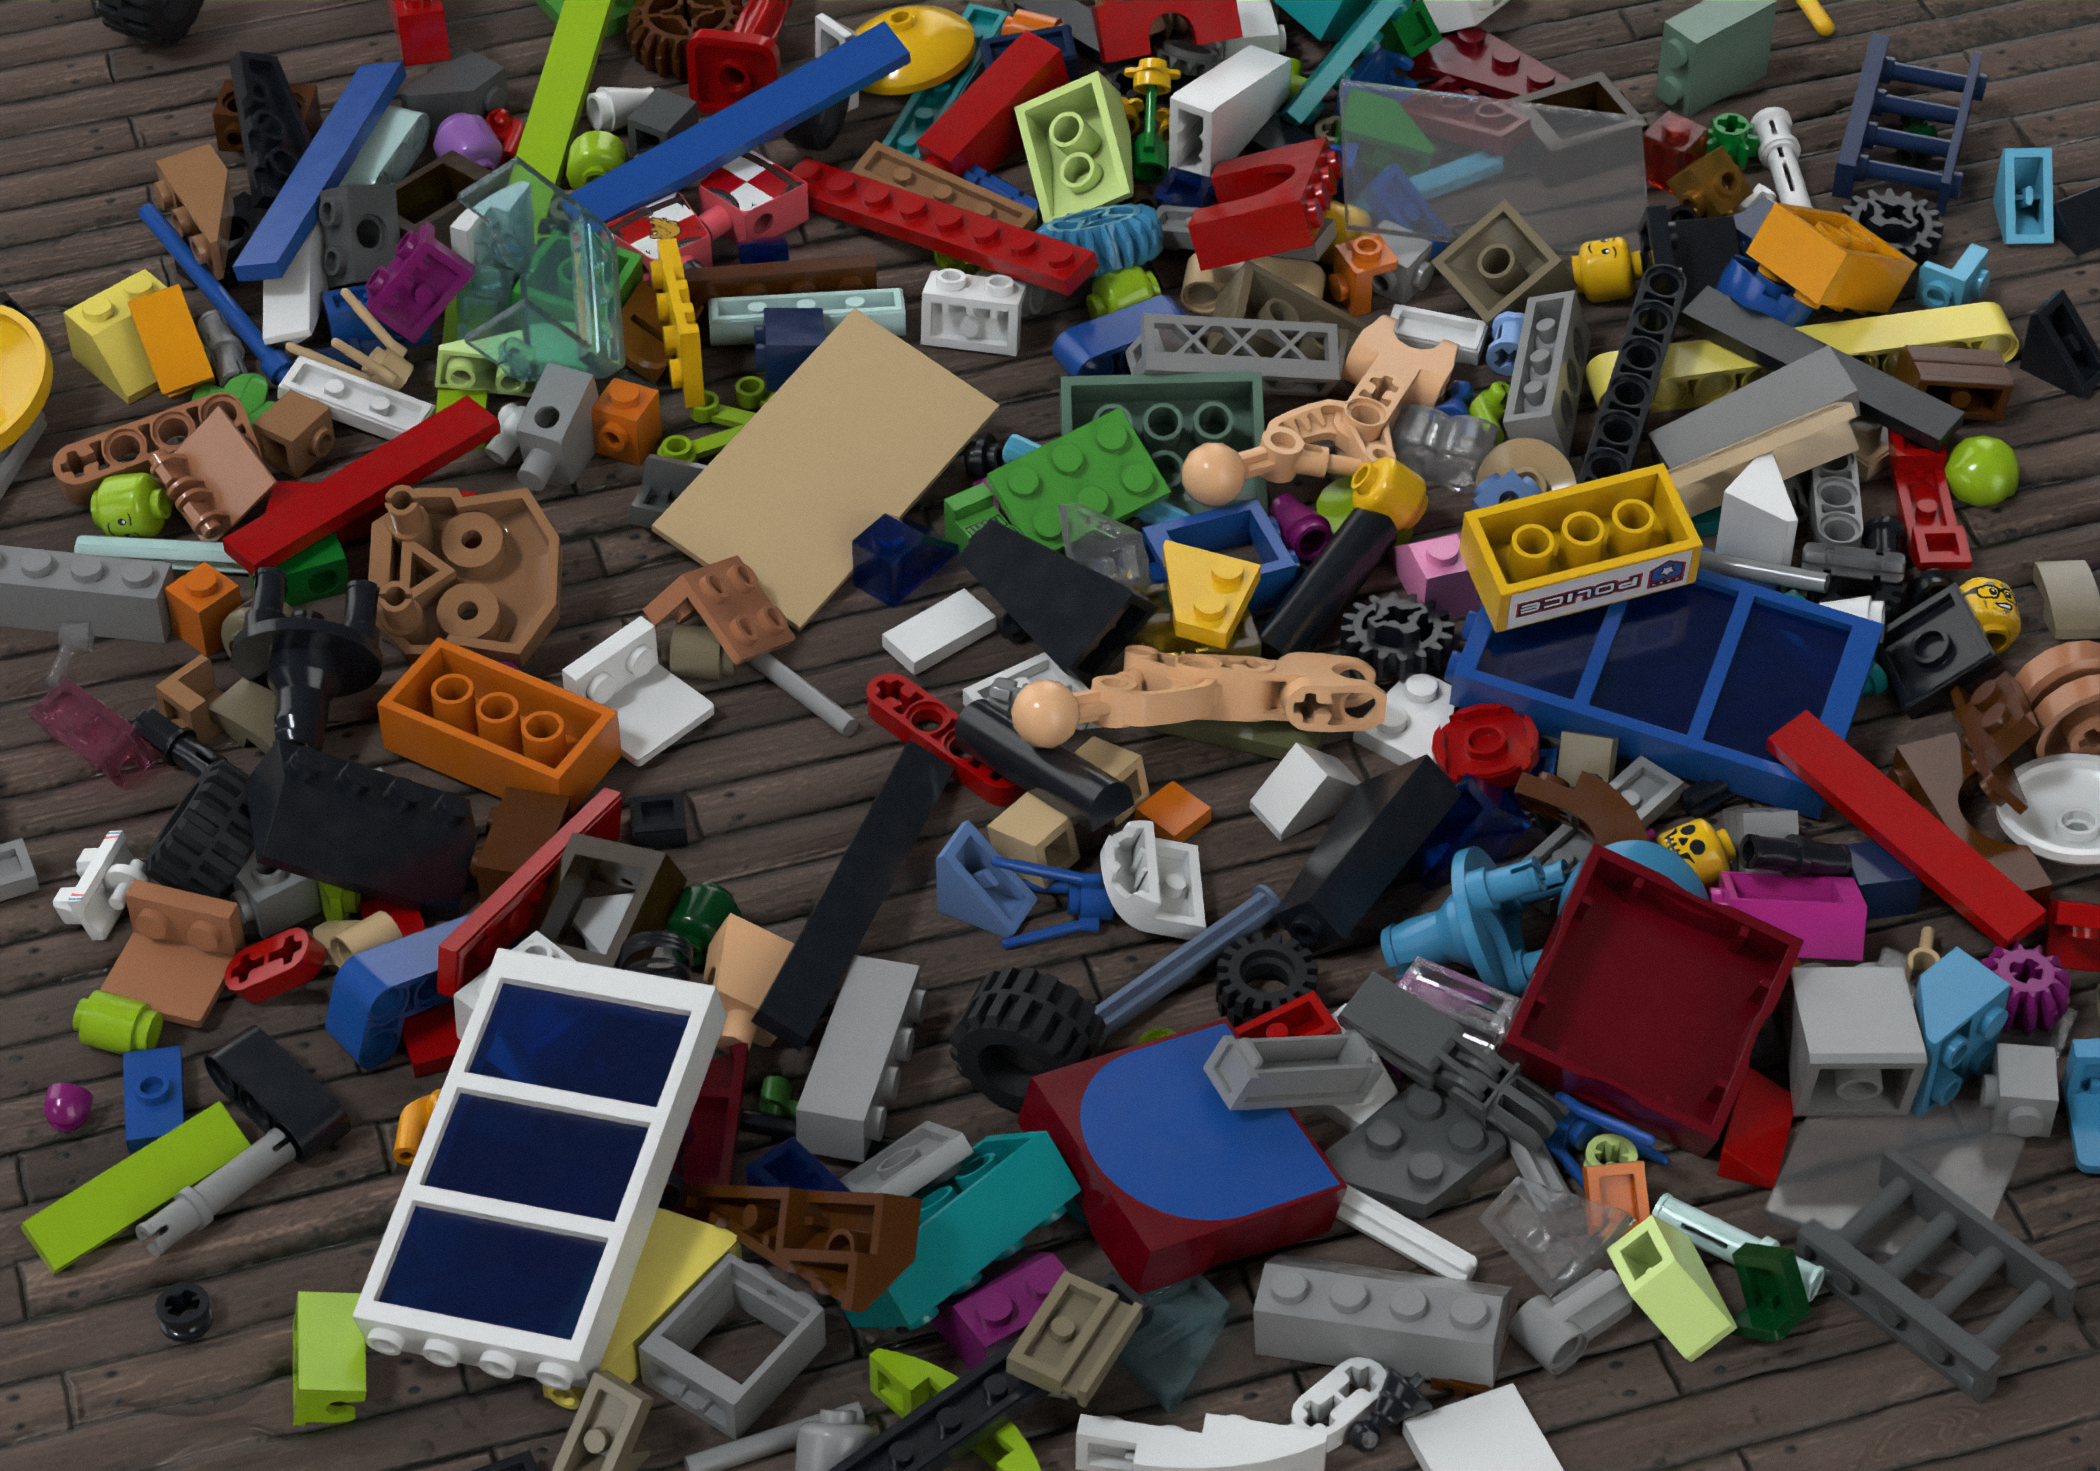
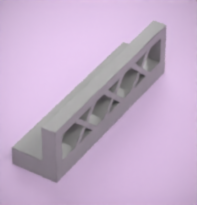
(1279, 375)

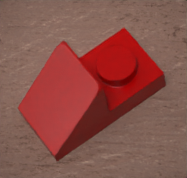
(2073, 933)

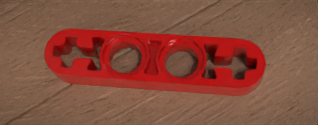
(921, 706)

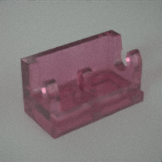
(91, 729)

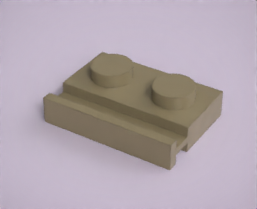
(1074, 1338)

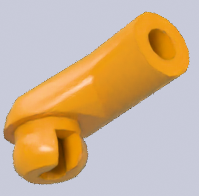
(412, 1127)

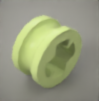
(1610, 1148)

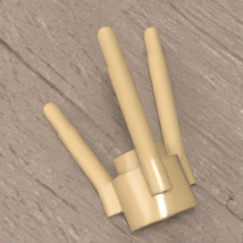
(381, 366)

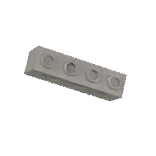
(1548, 371)

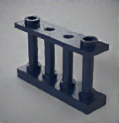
(1872, 100)

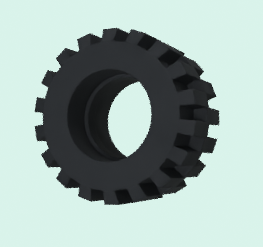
(150, 20)
(205, 835)
(1020, 1029)

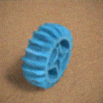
(1115, 233)

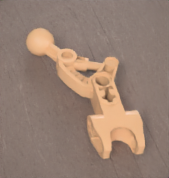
(1360, 428)
(1188, 687)

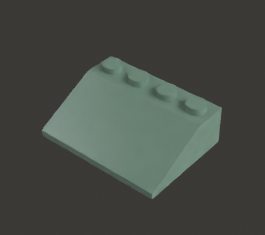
(1174, 417)

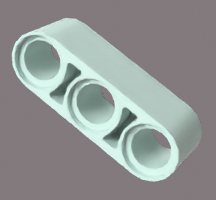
(390, 148)

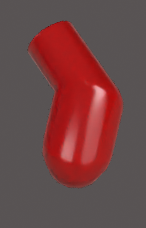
(508, 131)

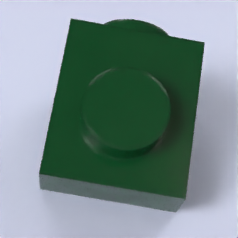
(1771, 1292)

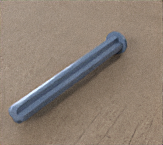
(1189, 959)

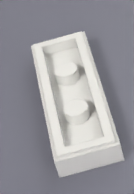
(356, 399)

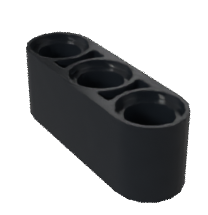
(277, 1092)

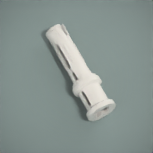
(1789, 156)

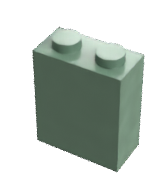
(1713, 52)

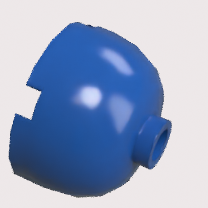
(1755, 291)

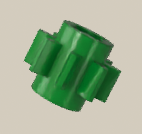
(1735, 135)

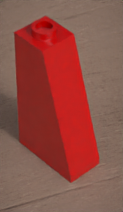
(983, 121)

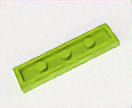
(134, 1188)

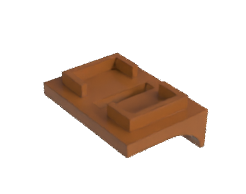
(642, 350)

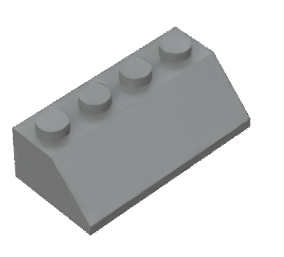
(1395, 1317)

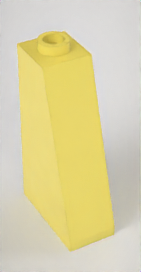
(671, 1265)

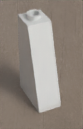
(1226, 108)

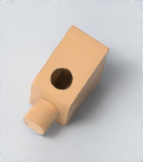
(742, 967)

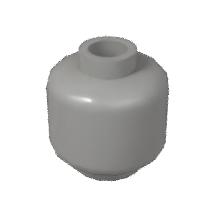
(830, 1439)

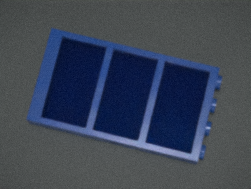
(1681, 678)

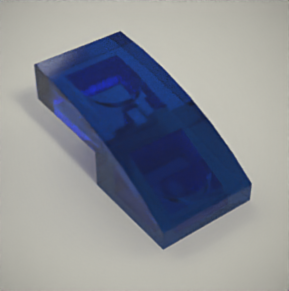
(1185, 189)

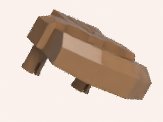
(506, 579)

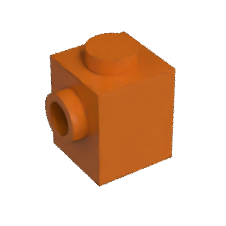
(626, 421)
(200, 605)

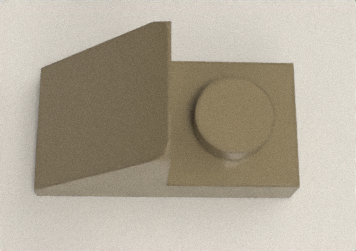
(606, 1428)

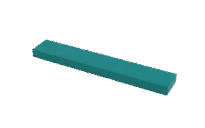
(928, 105)

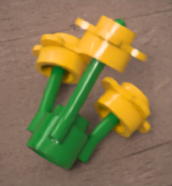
(1150, 149)

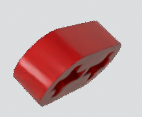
(275, 965)

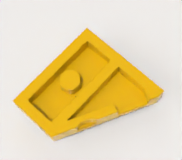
(1207, 592)

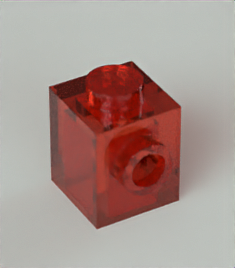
(1671, 147)

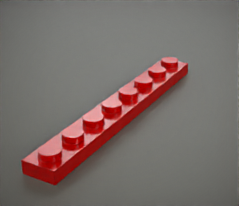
(946, 228)

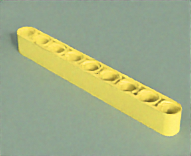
(1706, 371)

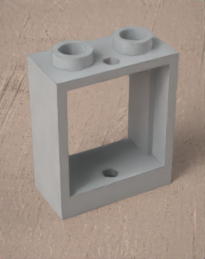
(706, 1391)

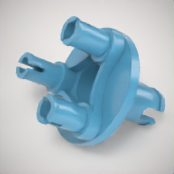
(1480, 920)

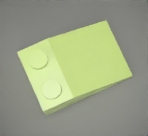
(1077, 146)

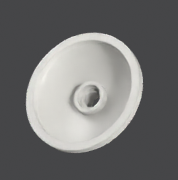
(2062, 809)

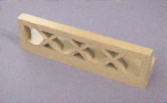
(1794, 444)

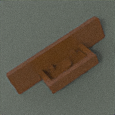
(1995, 725)

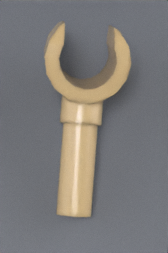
(1924, 956)

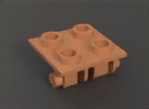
(213, 477)

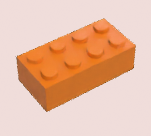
(498, 726)

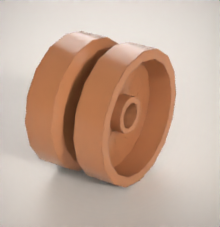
(2064, 698)

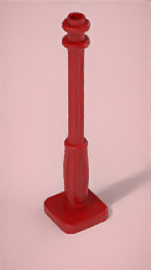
(739, 61)

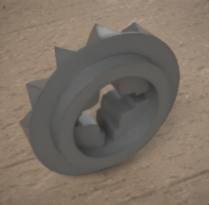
(1186, 57)

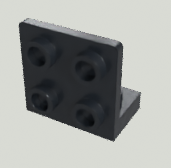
(1694, 246)

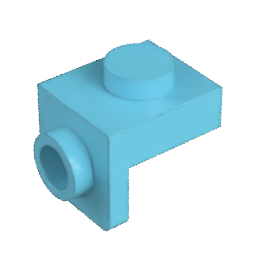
(1946, 287)

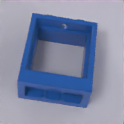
(1225, 529)

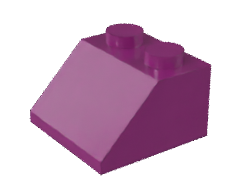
(998, 1305)

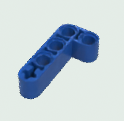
(383, 988)

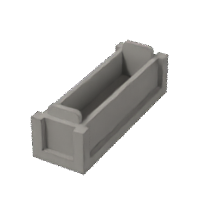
(1292, 1071)

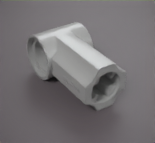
(1561, 1327)

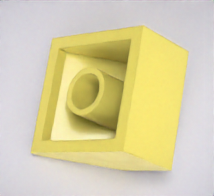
(108, 341)

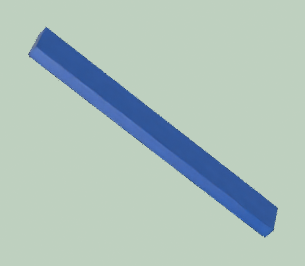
(745, 124)
(320, 168)

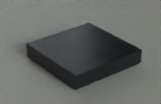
(1935, 650)

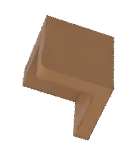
(187, 695)

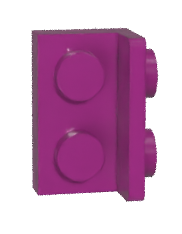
(416, 283)

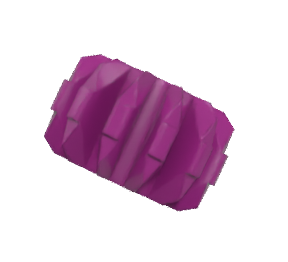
(2037, 987)

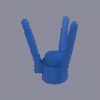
(1084, 893)
(1581, 1127)

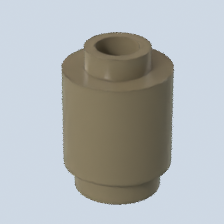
(696, 654)

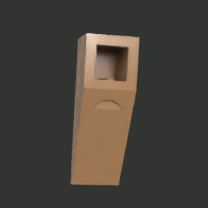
(200, 203)

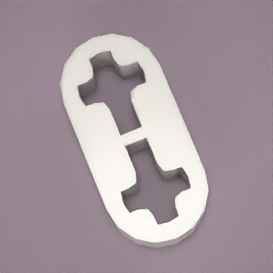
(1332, 1397)

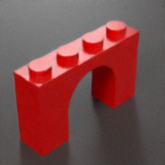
(1266, 203)

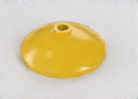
(938, 45)

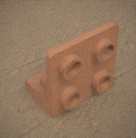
(729, 604)
(176, 951)

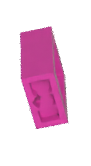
(1818, 909)

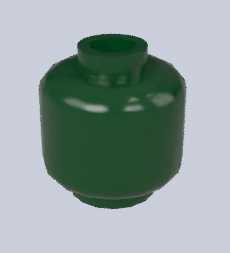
(698, 917)

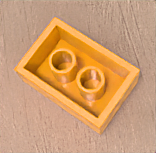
(1829, 259)

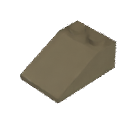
(1265, 296)

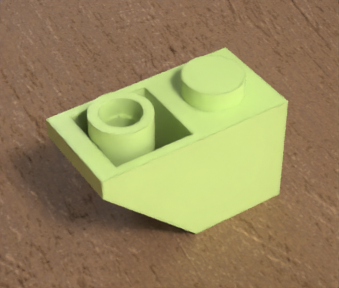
(1672, 1286)

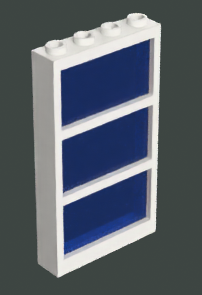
(541, 1169)

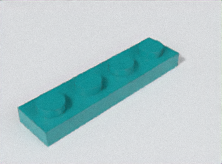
(1360, 38)

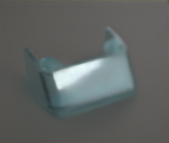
(566, 278)

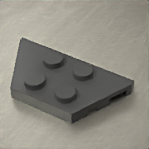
(1417, 1151)

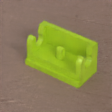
(327, 1358)

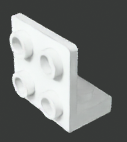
(649, 699)

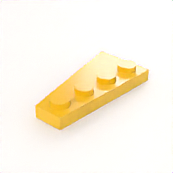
(682, 334)

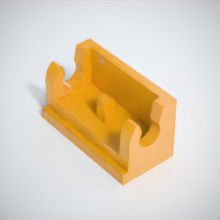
(171, 341)

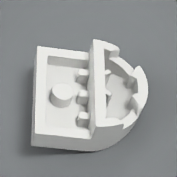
(1154, 881)

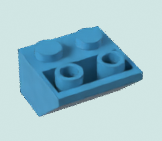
(1960, 1022)

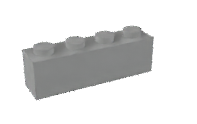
(1756, 407)
(112, 593)
(860, 1058)

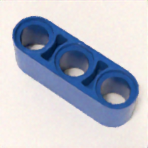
(1101, 343)

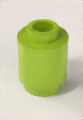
(117, 1023)

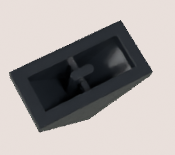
(2061, 347)

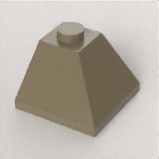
(1502, 265)

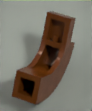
(1590, 808)

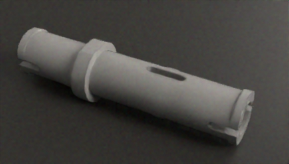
(196, 1206)

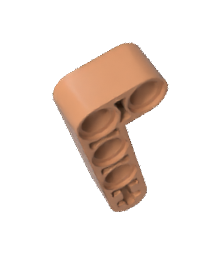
(139, 437)

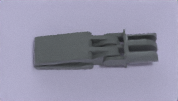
(1433, 1052)

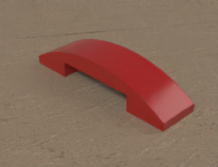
(1926, 506)

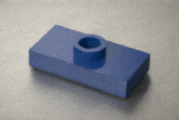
(152, 1094)

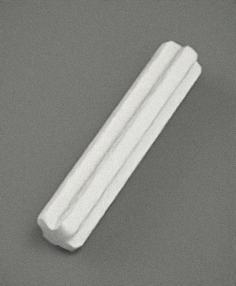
(1405, 1236)

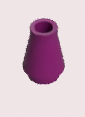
(1300, 526)

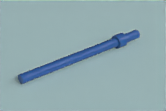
(273, 362)

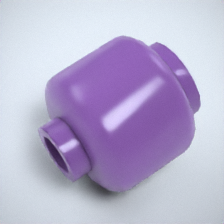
(470, 137)

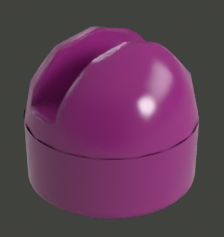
(67, 1106)

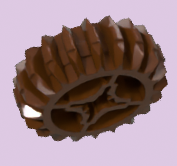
(662, 29)

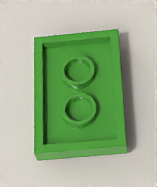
(1092, 465)

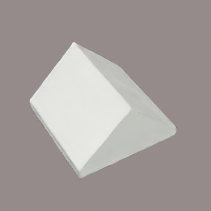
(1758, 516)

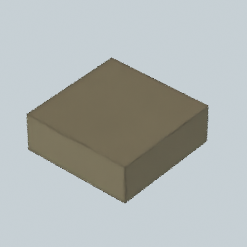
(1587, 753)

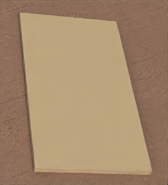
(823, 460)

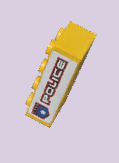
(1580, 547)

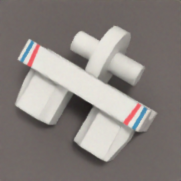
(101, 891)

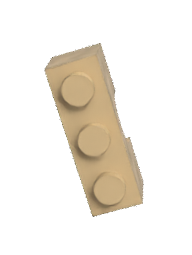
(1044, 835)

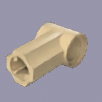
(351, 937)

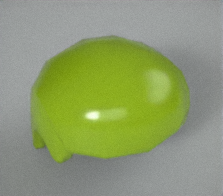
(1982, 471)

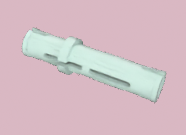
(1723, 1239)

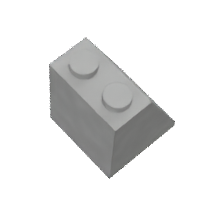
(1851, 1040)

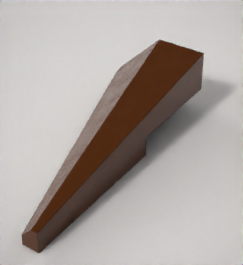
(833, 1239)

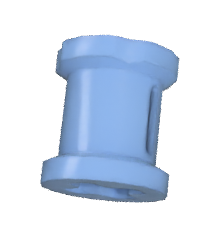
(1506, 336)

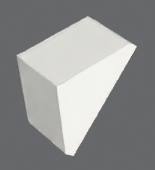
(1302, 791)

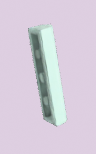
(734, 317)

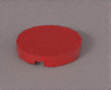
(1487, 744)

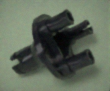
(305, 657)

